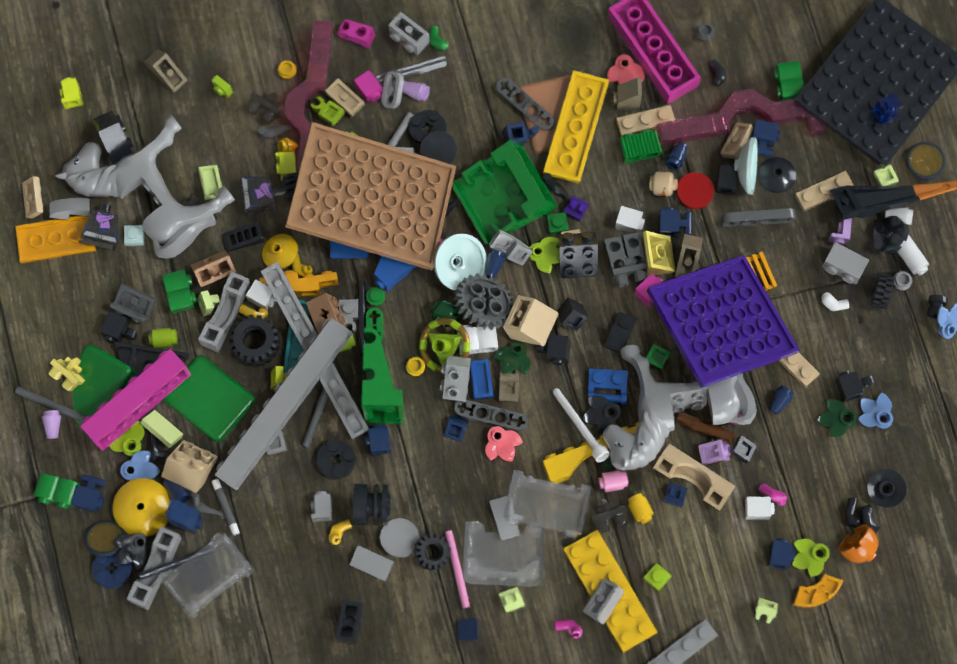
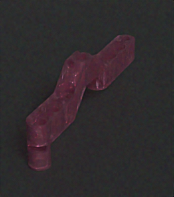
(315, 82)
(738, 103)

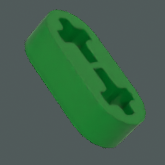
(379, 321)

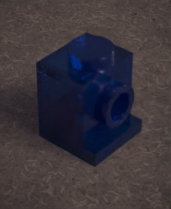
(887, 108)

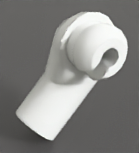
(832, 304)

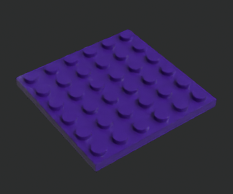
(722, 321)

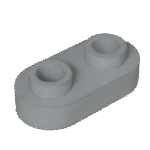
(392, 90)

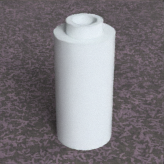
(913, 257)

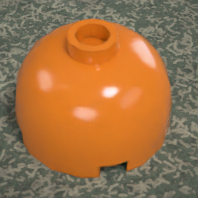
(860, 546)

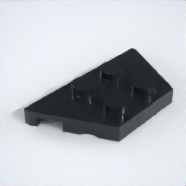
(140, 356)

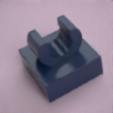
(675, 495)

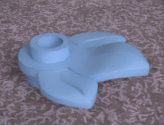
(947, 321)
(874, 410)
(141, 466)

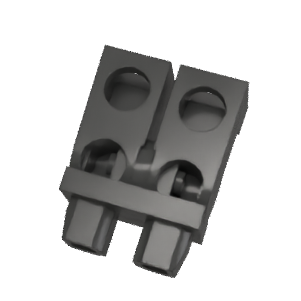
(626, 265)

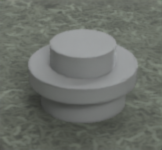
(902, 280)

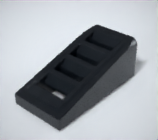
(245, 243)

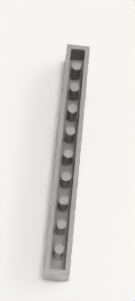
(283, 404)

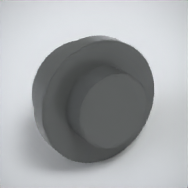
(705, 32)

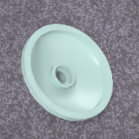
(747, 165)
(469, 258)

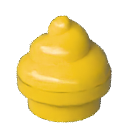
(286, 145)

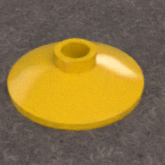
(285, 255)

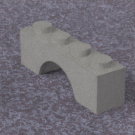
(221, 322)
(162, 552)

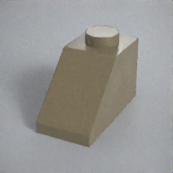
(165, 70)
(628, 95)
(689, 255)

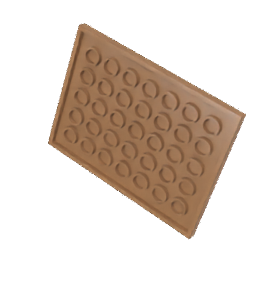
(371, 196)

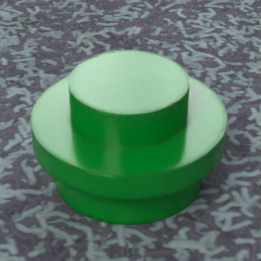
(375, 296)

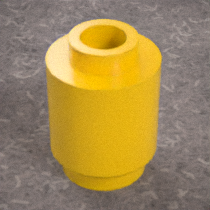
(640, 508)

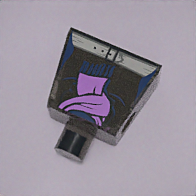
(259, 194)
(101, 228)

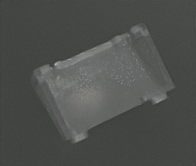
(546, 504)
(504, 562)
(206, 574)

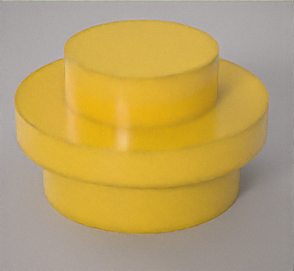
(286, 69)
(415, 366)

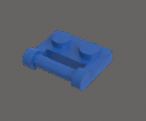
(608, 380)

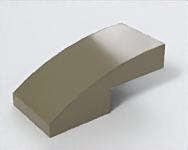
(509, 386)

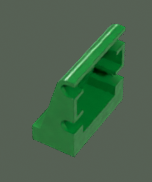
(503, 192)
(379, 399)

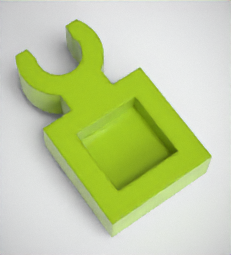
(328, 112)

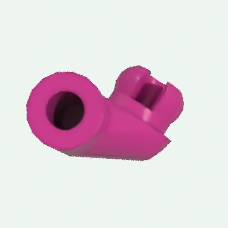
(776, 496)
(570, 626)

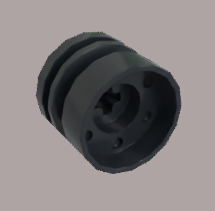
(371, 504)

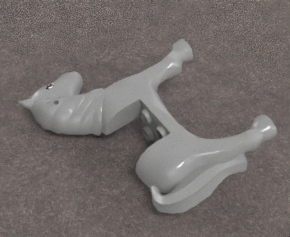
(168, 224)
(656, 409)

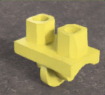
(69, 369)

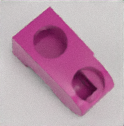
(356, 33)

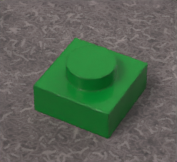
(557, 223)
(657, 357)

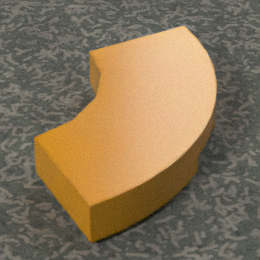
(818, 593)

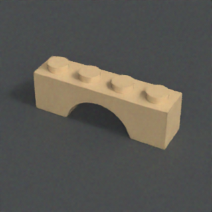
(712, 486)

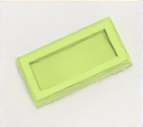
(210, 181)
(162, 428)

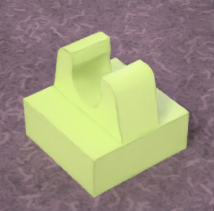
(207, 302)
(511, 599)
(766, 607)

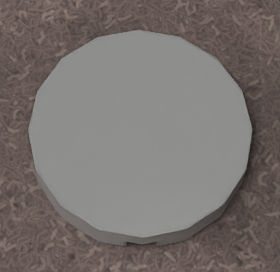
(399, 537)

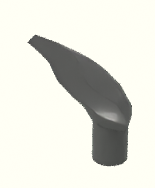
(273, 131)
(196, 504)

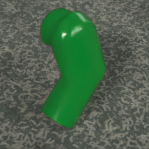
(436, 41)

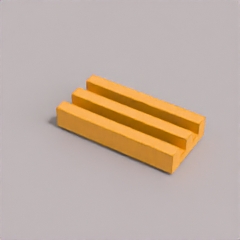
(755, 257)

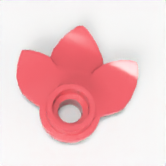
(623, 73)
(504, 446)

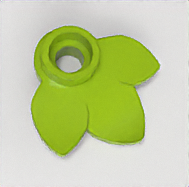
(548, 256)
(131, 436)
(807, 557)

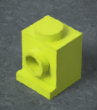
(70, 93)
(285, 163)

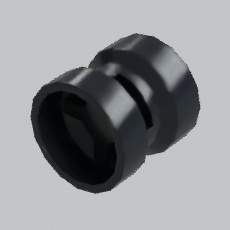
(935, 302)

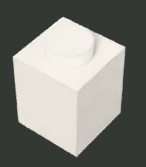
(629, 220)
(261, 295)
(758, 508)

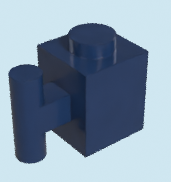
(519, 133)
(766, 135)
(670, 223)
(87, 497)

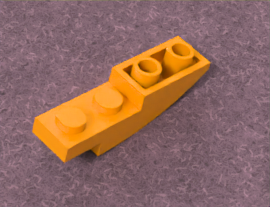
(309, 284)

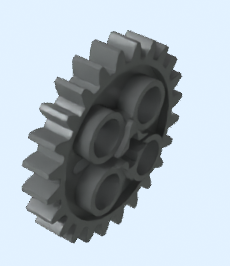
(483, 301)

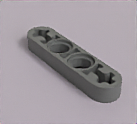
(527, 102)
(758, 217)
(491, 413)

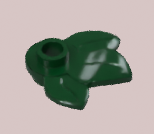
(511, 360)
(834, 418)

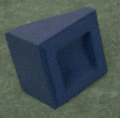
(456, 428)
(467, 630)

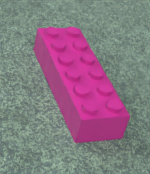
(654, 48)
(135, 399)

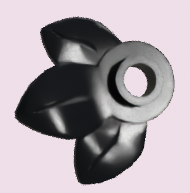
(598, 413)
(130, 551)

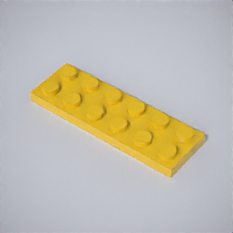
(576, 127)
(592, 564)

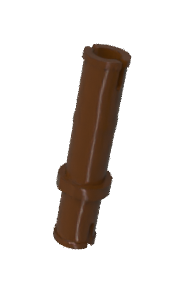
(697, 423)

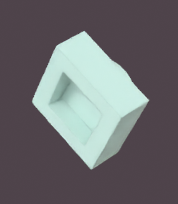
(133, 235)

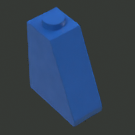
(391, 272)

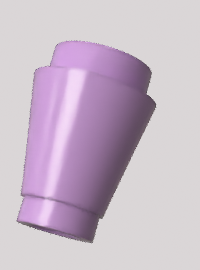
(416, 90)
(51, 423)

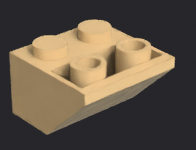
(530, 321)
(189, 466)

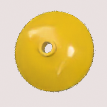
(155, 501)

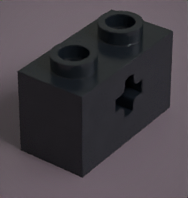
(349, 622)

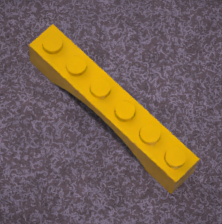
(561, 467)

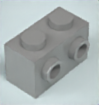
(408, 33)
(845, 263)
(456, 378)

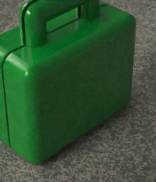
(102, 378)
(210, 399)

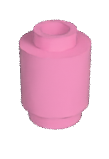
(613, 481)

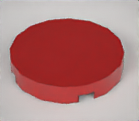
(695, 190)

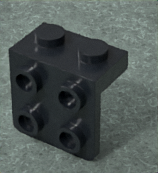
(578, 254)

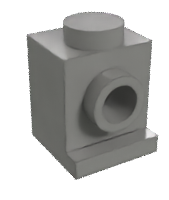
(322, 507)

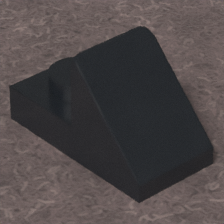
(620, 332)

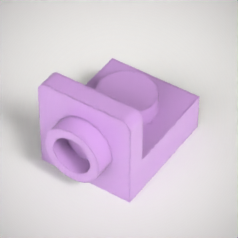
(843, 231)
(714, 452)

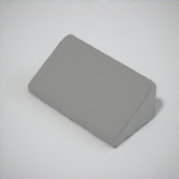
(371, 563)
(603, 601)

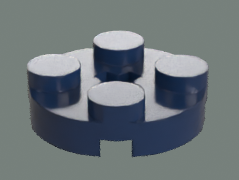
(103, 576)

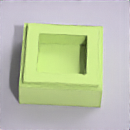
(885, 176)

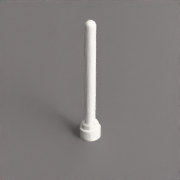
(600, 452)

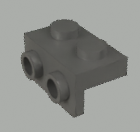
(134, 304)

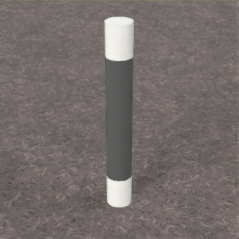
(225, 507)

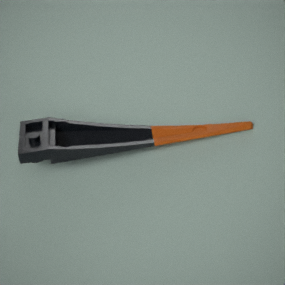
(870, 200)

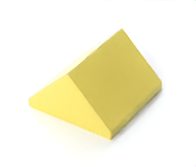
(658, 253)

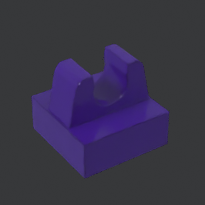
(576, 208)

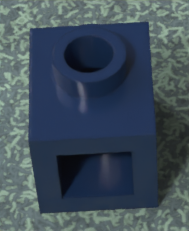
(378, 440)
(781, 554)

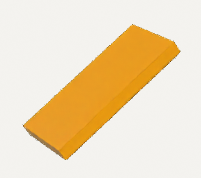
(51, 239)

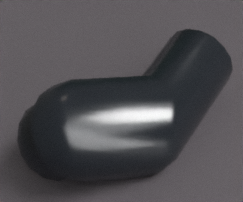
(720, 72)
(850, 511)
(866, 517)

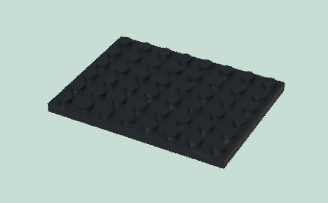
(877, 58)

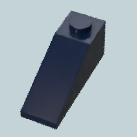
(183, 516)

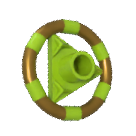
(443, 344)

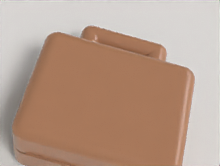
(551, 96)

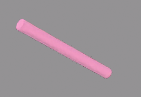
(457, 570)

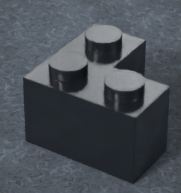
(111, 133)

